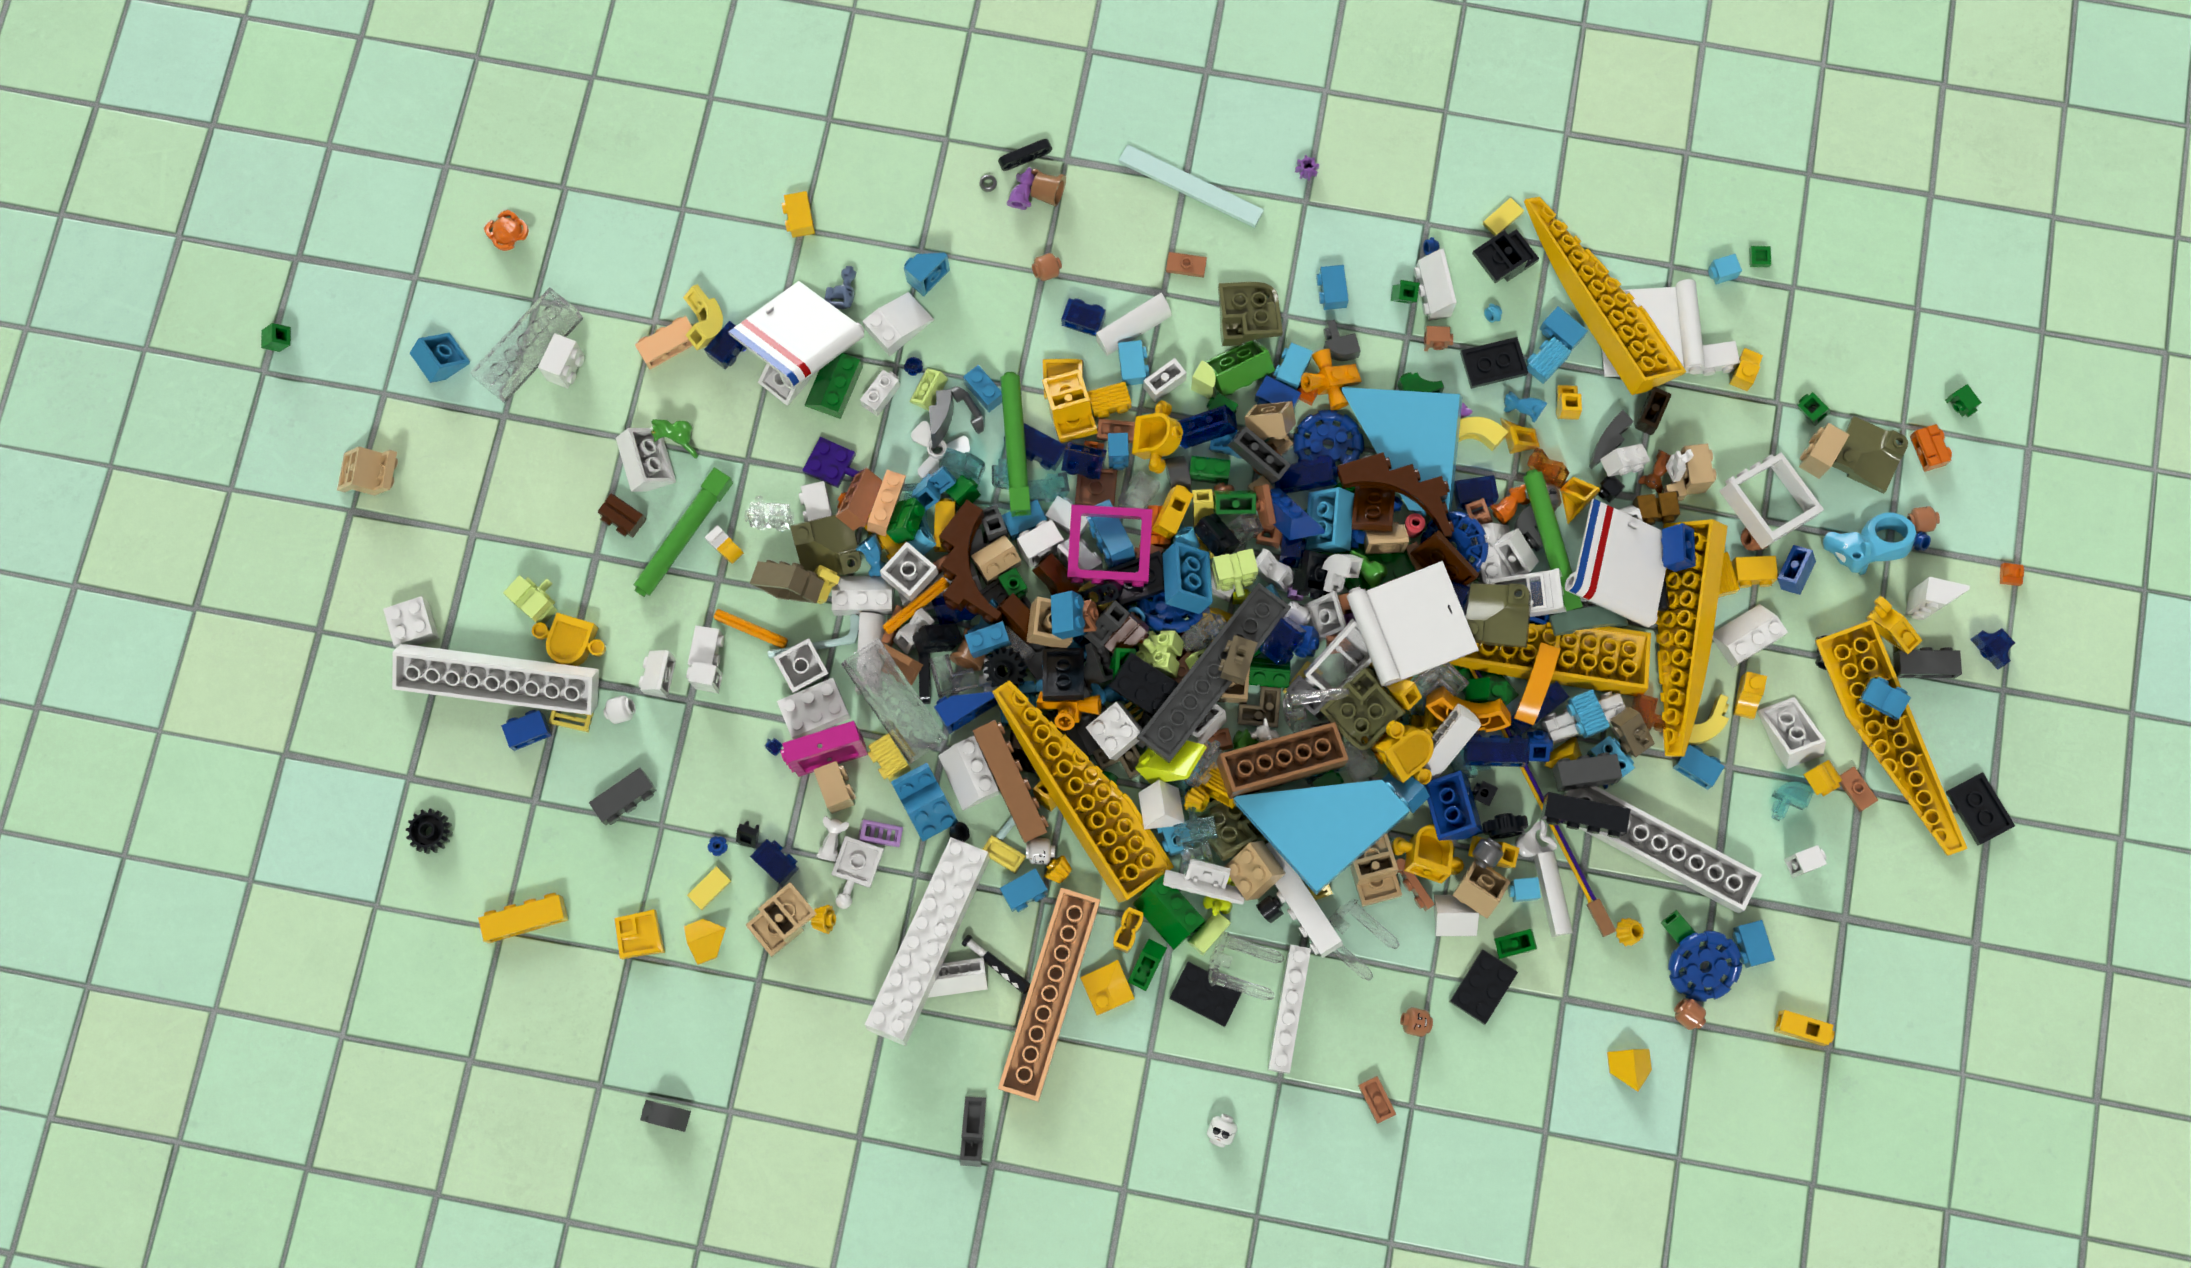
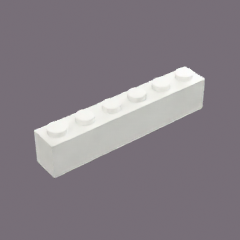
(1305, 909)
(1289, 1009)

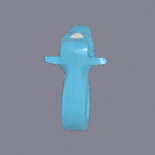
(1860, 549)

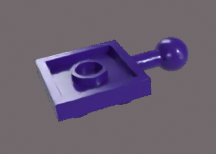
(830, 462)

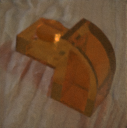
(1553, 471)
(1646, 706)

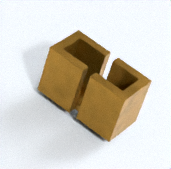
(1659, 509)

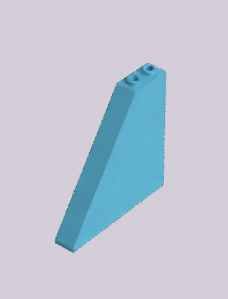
(1412, 430)
(1324, 826)

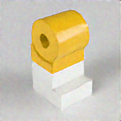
(724, 545)

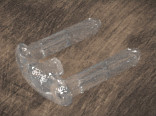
(1293, 716)
(1342, 925)
(1218, 958)

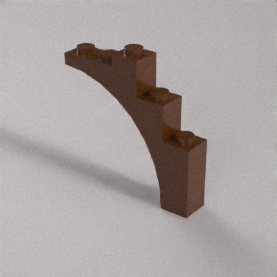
(1403, 480)
(958, 540)

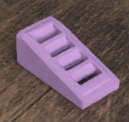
(870, 839)

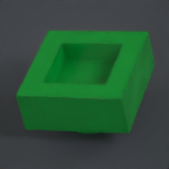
(1760, 256)

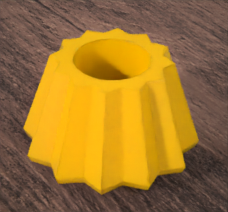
(1197, 798)
(1058, 869)
(824, 919)
(1629, 931)

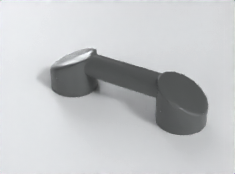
(960, 394)

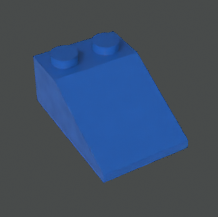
(962, 709)

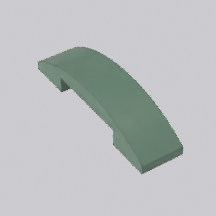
(1585, 618)

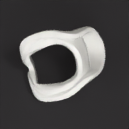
(1528, 843)

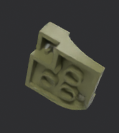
(1248, 313)
(1870, 454)
(826, 543)
(1498, 615)
(1364, 710)
(1232, 828)

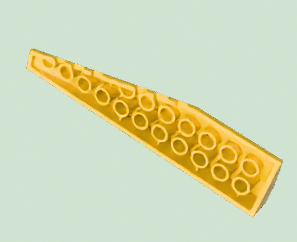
(1616, 322)
(1687, 633)
(1588, 659)
(1851, 661)
(1090, 802)

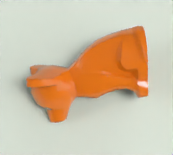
(1507, 507)

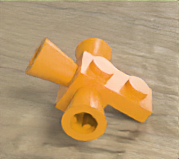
(1330, 379)
(1070, 711)

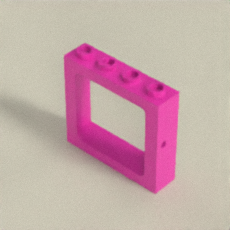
(1098, 577)
(839, 743)

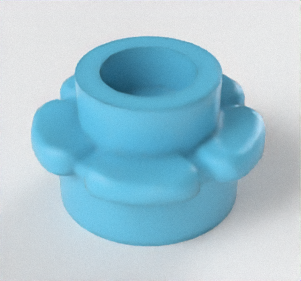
(1493, 313)

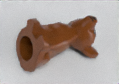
(1653, 480)

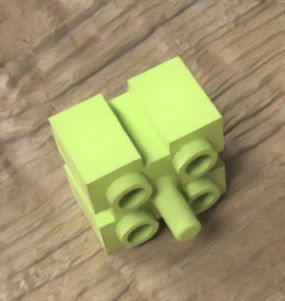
(1236, 570)
(531, 598)
(1162, 651)

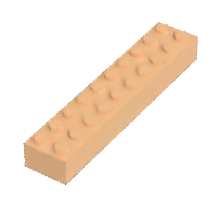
(1049, 995)

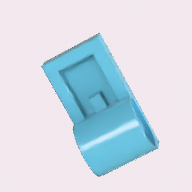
(1186, 536)
(924, 539)

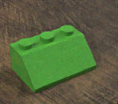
(1241, 366)

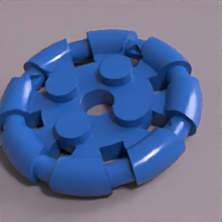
(1330, 432)
(1463, 538)
(1166, 613)
(1713, 973)

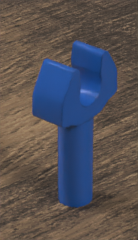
(1357, 537)

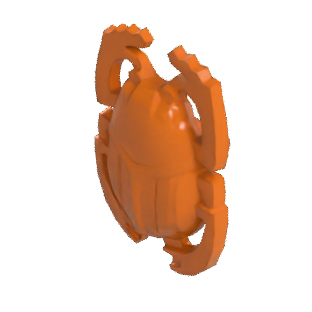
(506, 230)

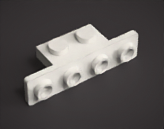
(1204, 880)

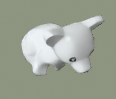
(1264, 733)
(830, 844)

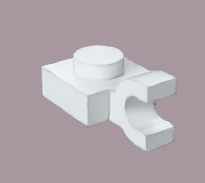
(1676, 464)

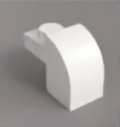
(1340, 567)
(1274, 571)
(904, 635)

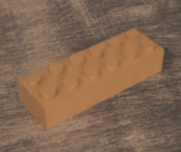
(1282, 760)
(1009, 780)

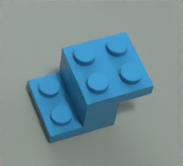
(924, 802)

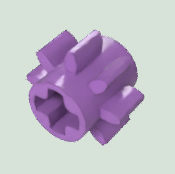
(1307, 168)

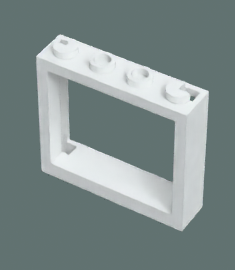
(1749, 515)

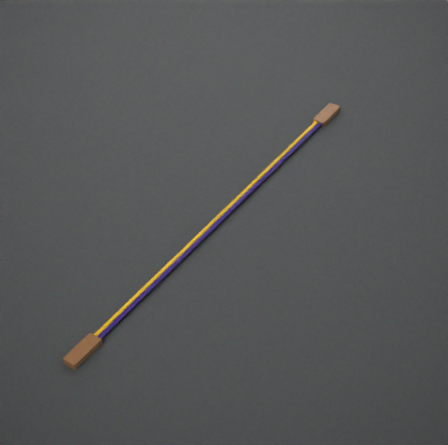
(1595, 907)

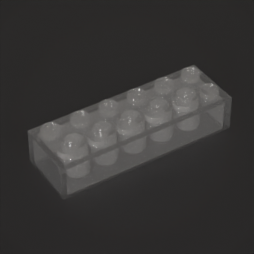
(525, 344)
(894, 701)

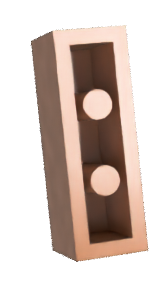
(859, 499)

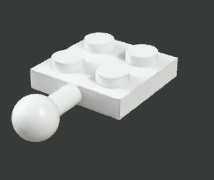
(856, 864)

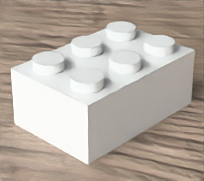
(813, 709)

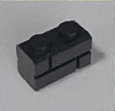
(1216, 535)
(937, 638)

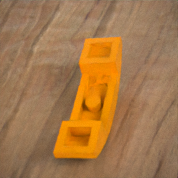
(1537, 683)

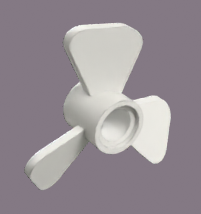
(922, 436)

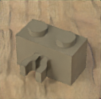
(1238, 659)
(1631, 732)

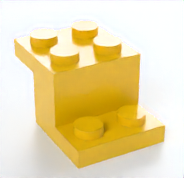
(1069, 406)

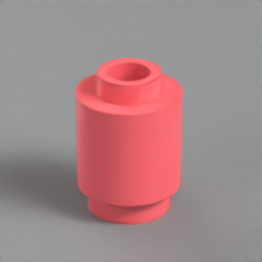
(1412, 530)

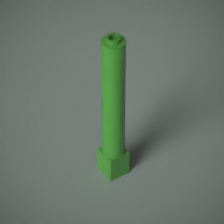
(1015, 445)
(712, 490)
(1550, 532)

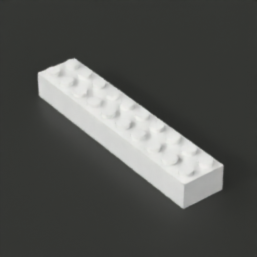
(495, 679)
(1678, 854)
(927, 941)

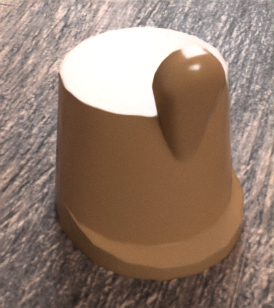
(1048, 187)
(963, 657)

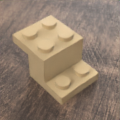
(367, 471)
(1376, 874)
(781, 919)

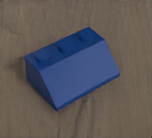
(1291, 518)
(1453, 807)

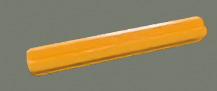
(919, 602)
(750, 628)

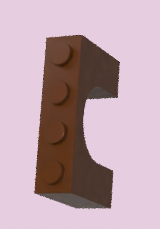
(1054, 576)

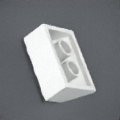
(1435, 285)
(644, 460)
(1494, 565)
(862, 594)
(1932, 596)
(1748, 634)
(968, 773)

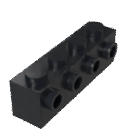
(1586, 814)

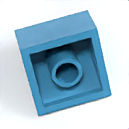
(926, 271)
(439, 356)

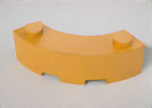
(1492, 714)

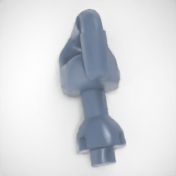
(842, 291)

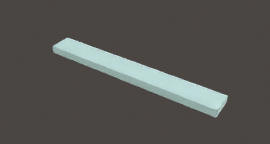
(1191, 186)

